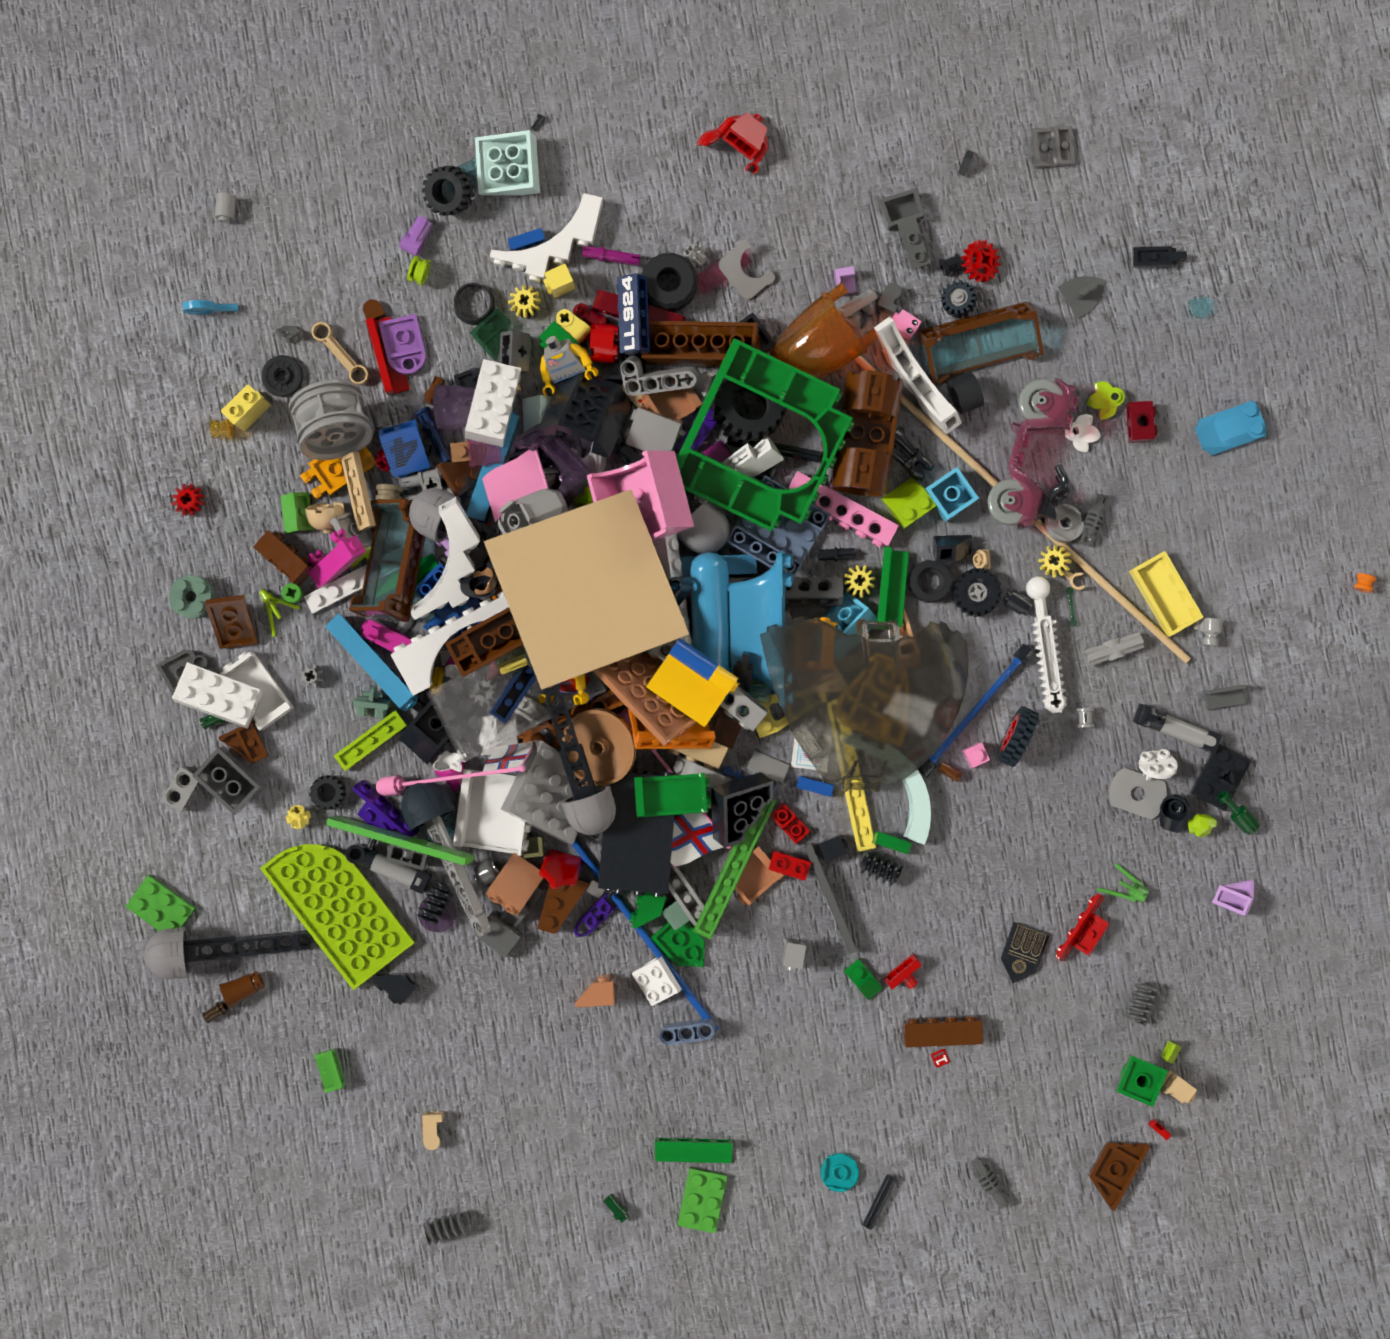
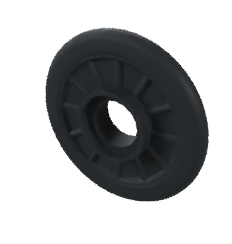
(271, 370)

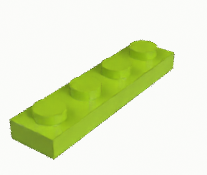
(370, 740)

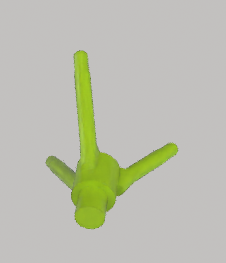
(270, 603)

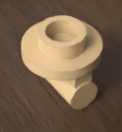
(981, 559)

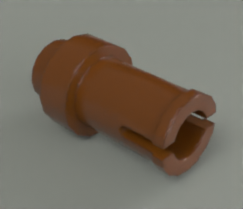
(429, 394)

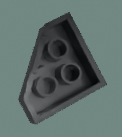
(738, 806)

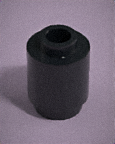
(1017, 602)

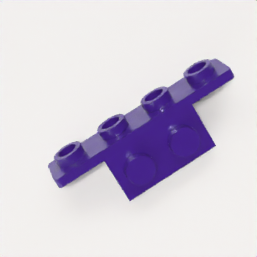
(379, 811)

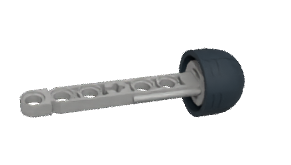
(426, 805)

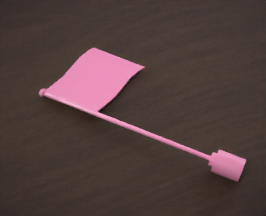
(514, 480)

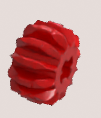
(188, 492)

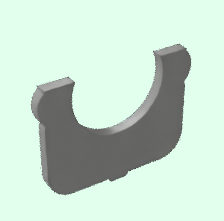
(731, 268)

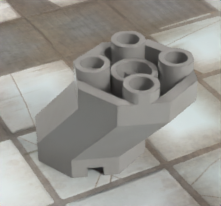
(531, 509)

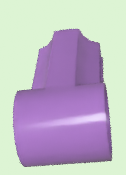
(414, 240)

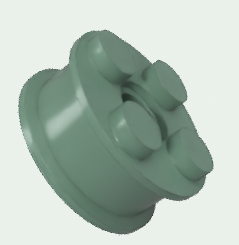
(180, 594)

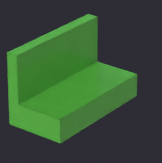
(294, 512)

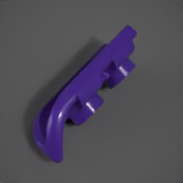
(591, 919)

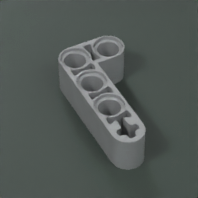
(660, 377)

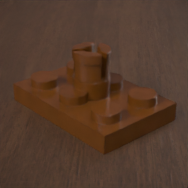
(231, 621)
(724, 728)

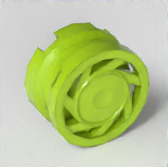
(418, 270)

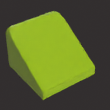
(1170, 1052)

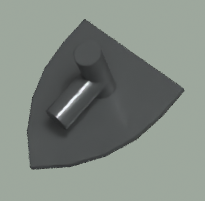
(1082, 293)

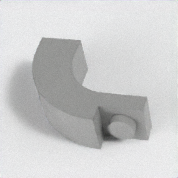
(683, 767)

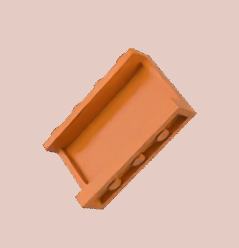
(693, 738)

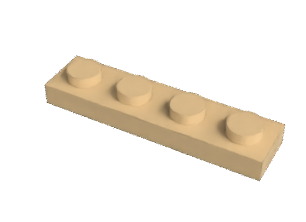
(358, 491)

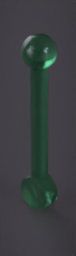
(1069, 591)

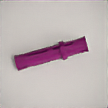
(610, 255)

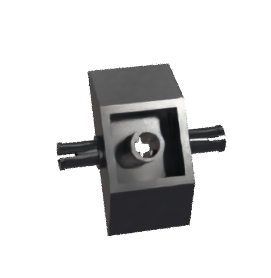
(421, 734)

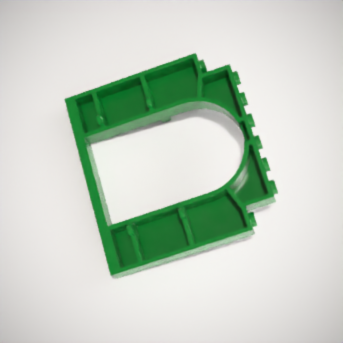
(791, 389)

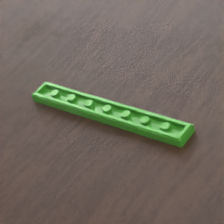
(400, 840)
(730, 876)

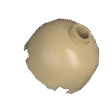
(321, 514)

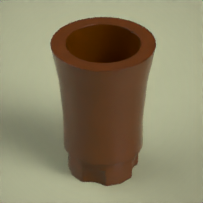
(241, 988)

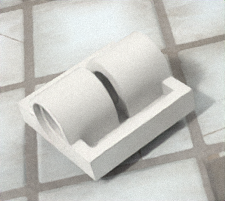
(656, 981)

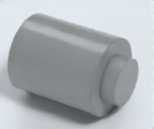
(225, 207)

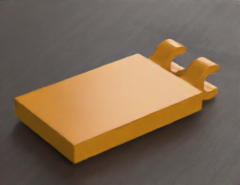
(332, 473)

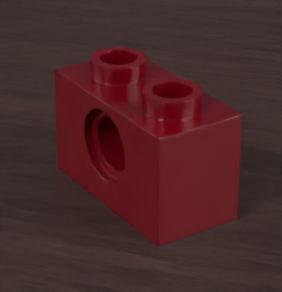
(1135, 431)

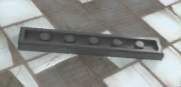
(830, 898)

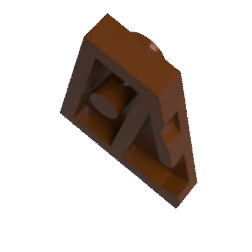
(459, 476)
(246, 743)

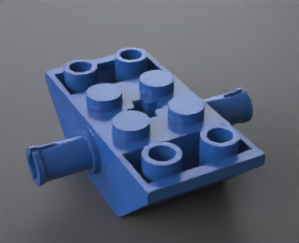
(446, 612)

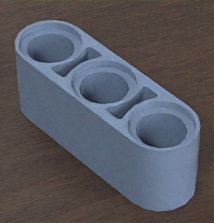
(679, 1036)

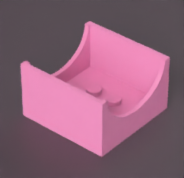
(656, 488)

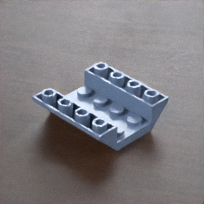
(789, 536)

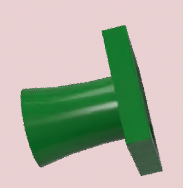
(1147, 1087)

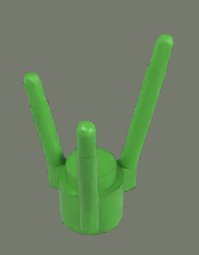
(1137, 891)

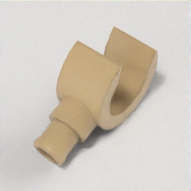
(1070, 576)

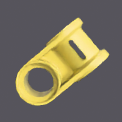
(574, 327)

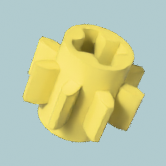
(298, 817)

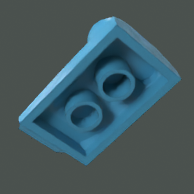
(1231, 428)

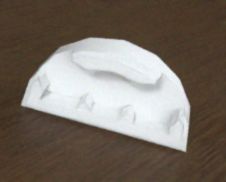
(703, 385)

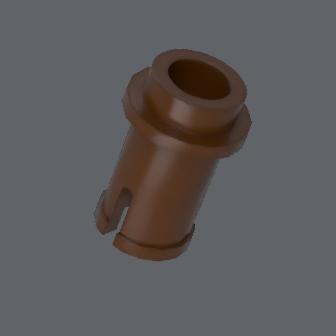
(950, 771)

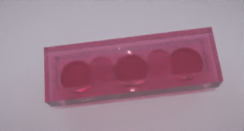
(713, 276)

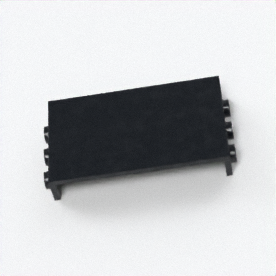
(633, 848)

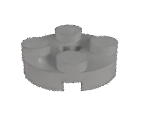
(1073, 519)

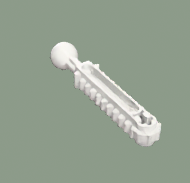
(1038, 589)

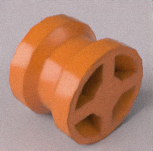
(1364, 583)

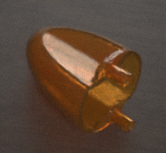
(821, 339)

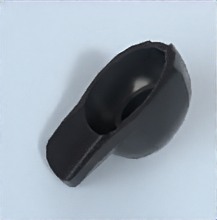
(1174, 815)

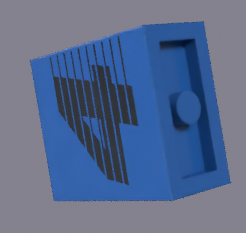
(404, 449)

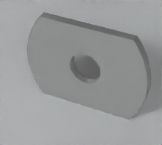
(1121, 788)

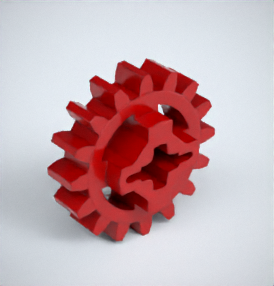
(981, 261)

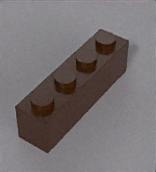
(942, 1032)

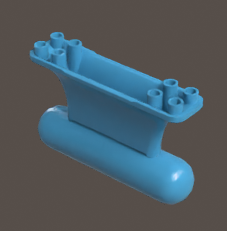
(733, 615)

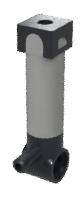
(1176, 728)
(376, 862)

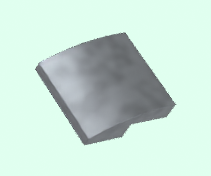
(1052, 147)

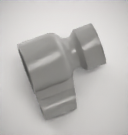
(1211, 627)

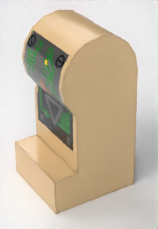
(431, 1134)

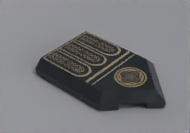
(1023, 951)

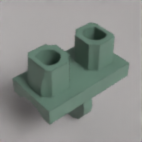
(372, 700)

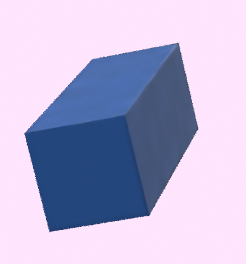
(526, 240)
(814, 786)

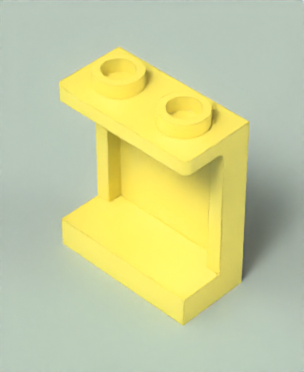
(245, 408)

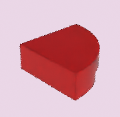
(1159, 1129)

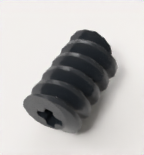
(880, 869)
(436, 902)

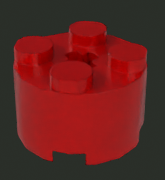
(603, 343)

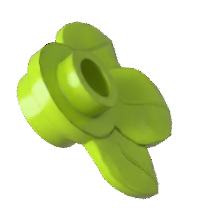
(1103, 401)

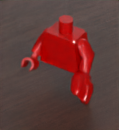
(744, 134)

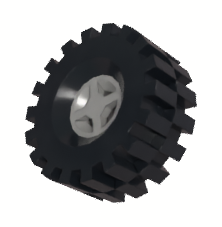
(986, 592)

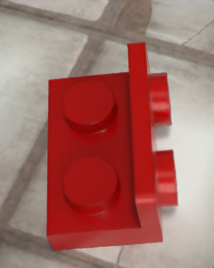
(789, 865)

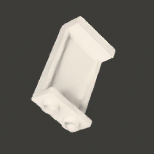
(253, 673)

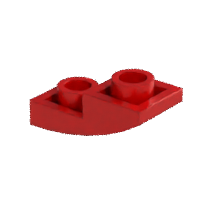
(790, 823)

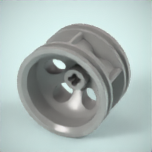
(330, 419)

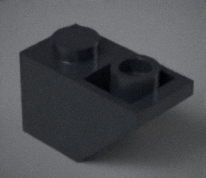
(951, 548)
(397, 985)

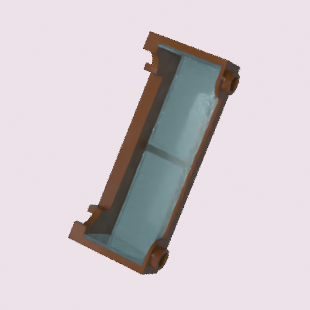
(980, 341)
(391, 564)

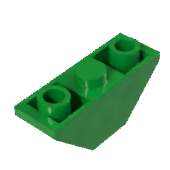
(647, 909)

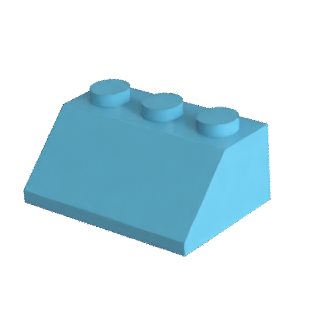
(849, 613)

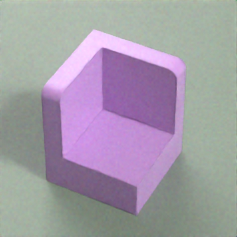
(846, 276)

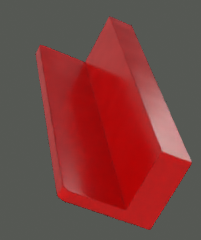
(392, 381)

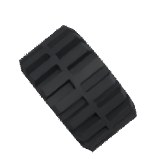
(434, 194)

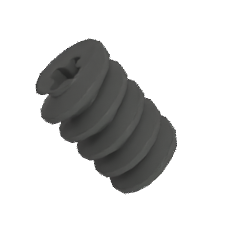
(1140, 1004)
(445, 1229)

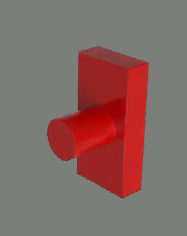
(903, 972)

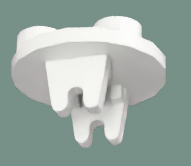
(1157, 764)

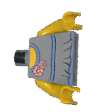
(563, 361)

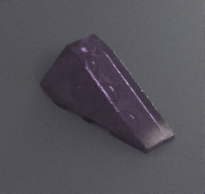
(452, 406)

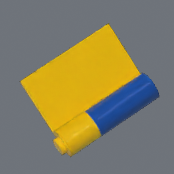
(692, 682)

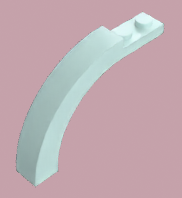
(919, 808)

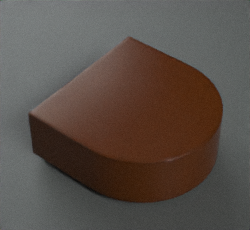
(373, 309)

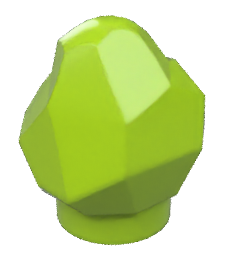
(1201, 825)

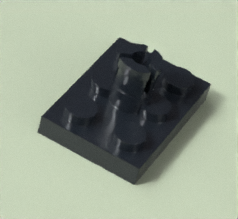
(1220, 773)

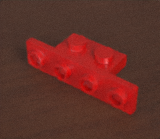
(1087, 931)

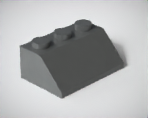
(228, 780)

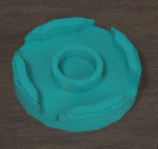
(839, 1172)

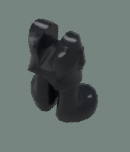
(916, 456)

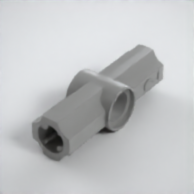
(1113, 649)

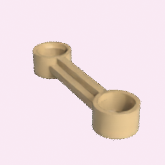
(340, 353)

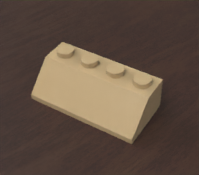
(711, 757)

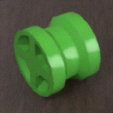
(295, 595)

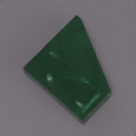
(488, 332)

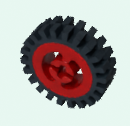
(1017, 736)

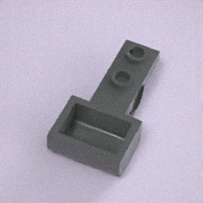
(903, 212)
(503, 928)

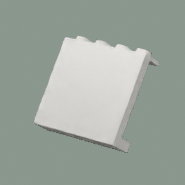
(482, 822)

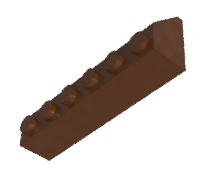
(696, 342)

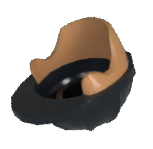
(480, 584)

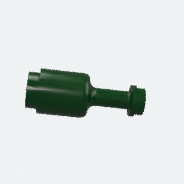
(1240, 814)

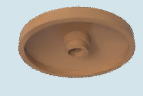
(606, 744)

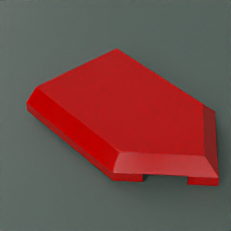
(561, 869)

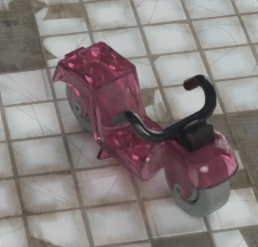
(1021, 500)

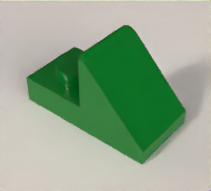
(863, 979)

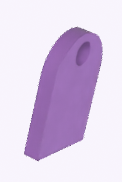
(403, 343)

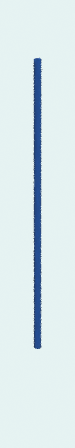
(644, 935)

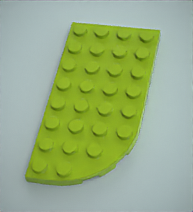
(338, 909)

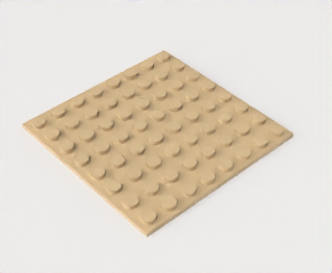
(586, 588)

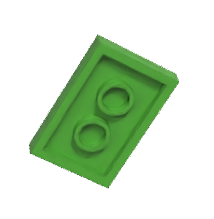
(159, 905)
(702, 1200)

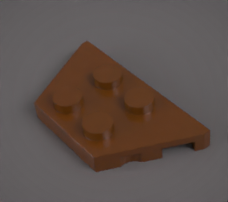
(1116, 1169)

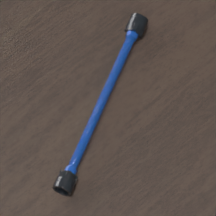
(1021, 656)

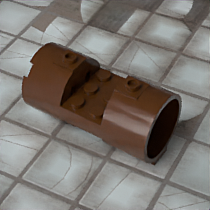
(867, 454)

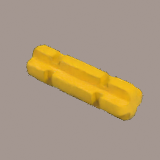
(437, 677)

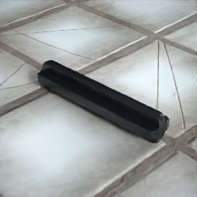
(879, 1202)

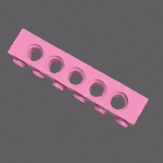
(887, 527)

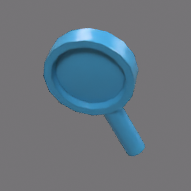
(201, 307)

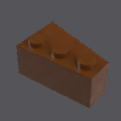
(284, 557)
(559, 905)

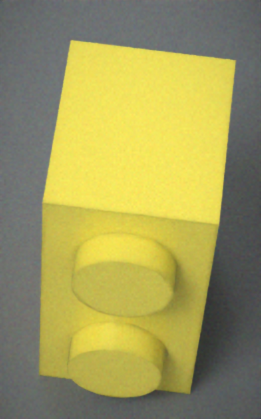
(558, 281)

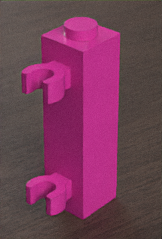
(337, 561)
(384, 634)

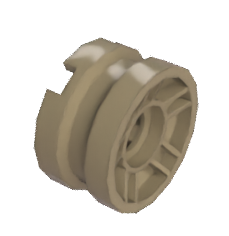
(388, 491)

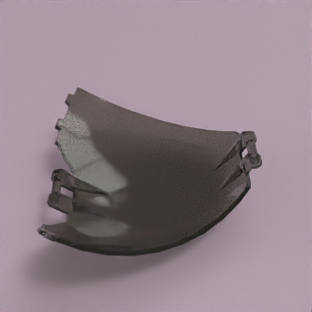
(864, 701)

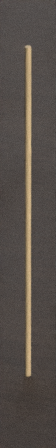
(1039, 524)

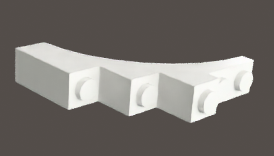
(559, 248)
(914, 378)
(461, 537)

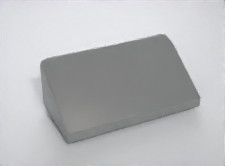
(768, 766)

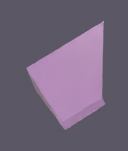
(1236, 896)

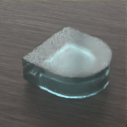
(1200, 307)

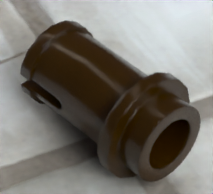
(216, 1011)

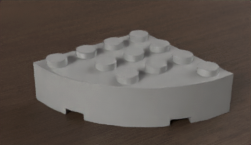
(539, 793)

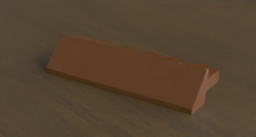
(485, 642)

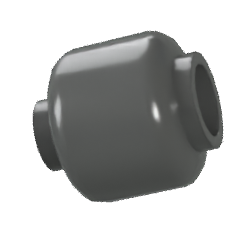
(486, 872)

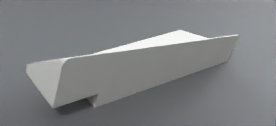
(753, 460)

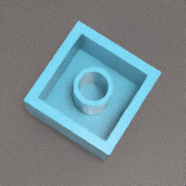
(951, 494)

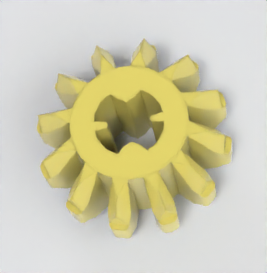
(517, 301)
(1048, 558)
(854, 575)

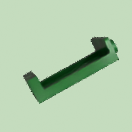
(671, 795)

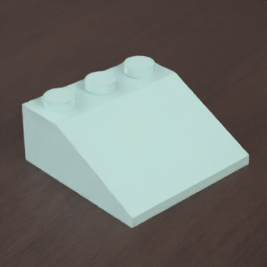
(507, 164)

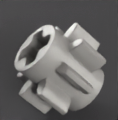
(695, 254)
(307, 679)

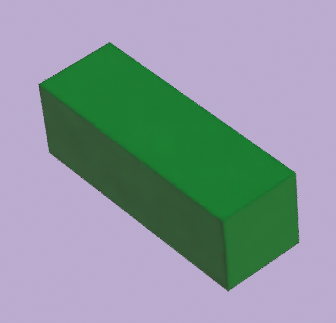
(891, 842)

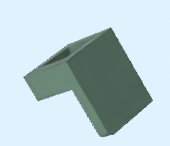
(675, 915)

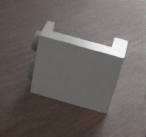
(652, 431)

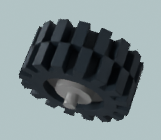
(958, 299)

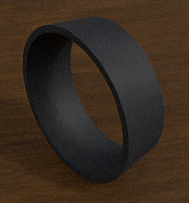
(476, 321)

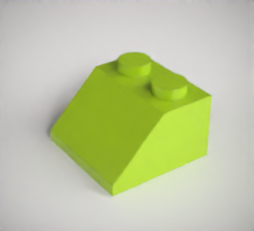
(908, 502)

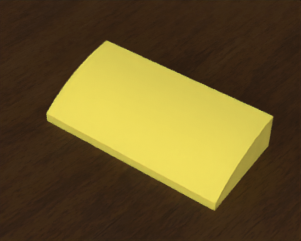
(1166, 594)

